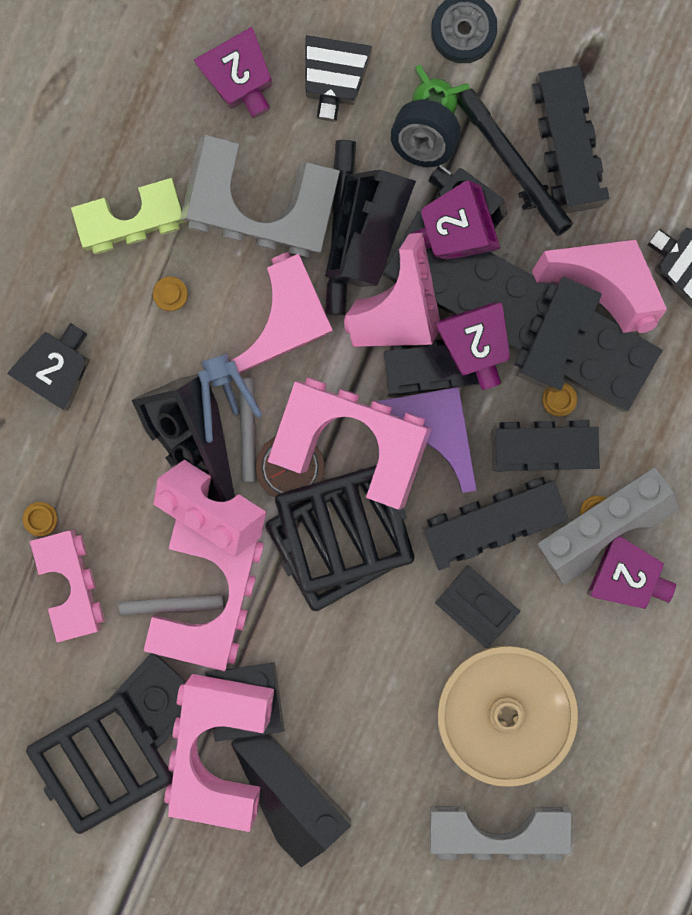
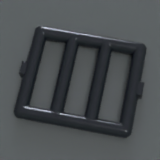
(304, 512)
(339, 574)
(91, 720)

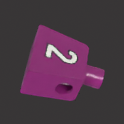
(238, 72)
(459, 223)
(477, 341)
(629, 576)

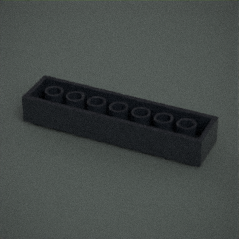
(607, 360)

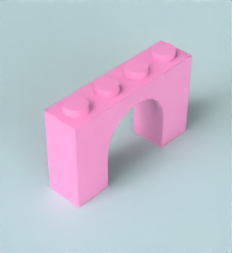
(399, 438)
(209, 642)
(195, 791)

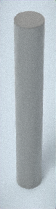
(247, 435)
(171, 605)

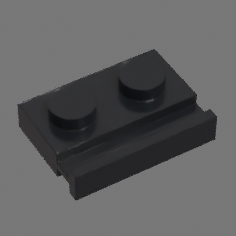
(477, 606)

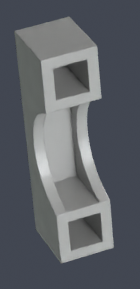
(637, 505)
(544, 833)

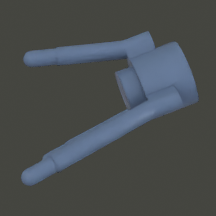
(220, 372)

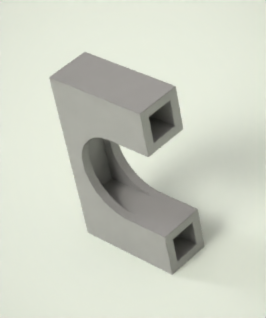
(211, 205)

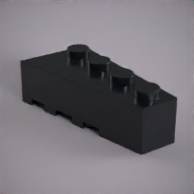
(569, 139)
(494, 522)

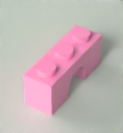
(227, 524)
(64, 555)

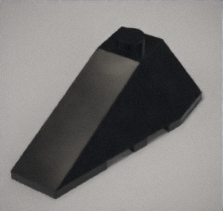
(177, 420)
(294, 804)

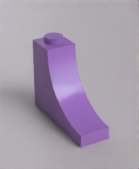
(448, 435)

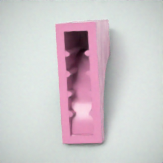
(617, 273)
(404, 311)
(294, 315)

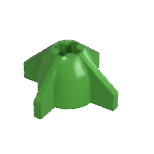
(437, 90)

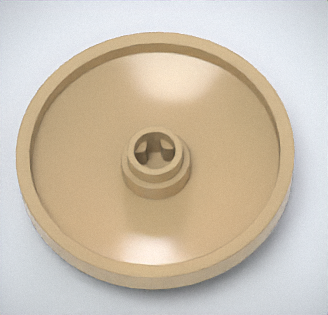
(507, 716)

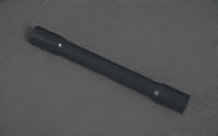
(344, 162)
(547, 206)

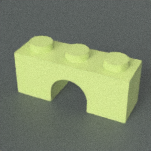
(100, 229)

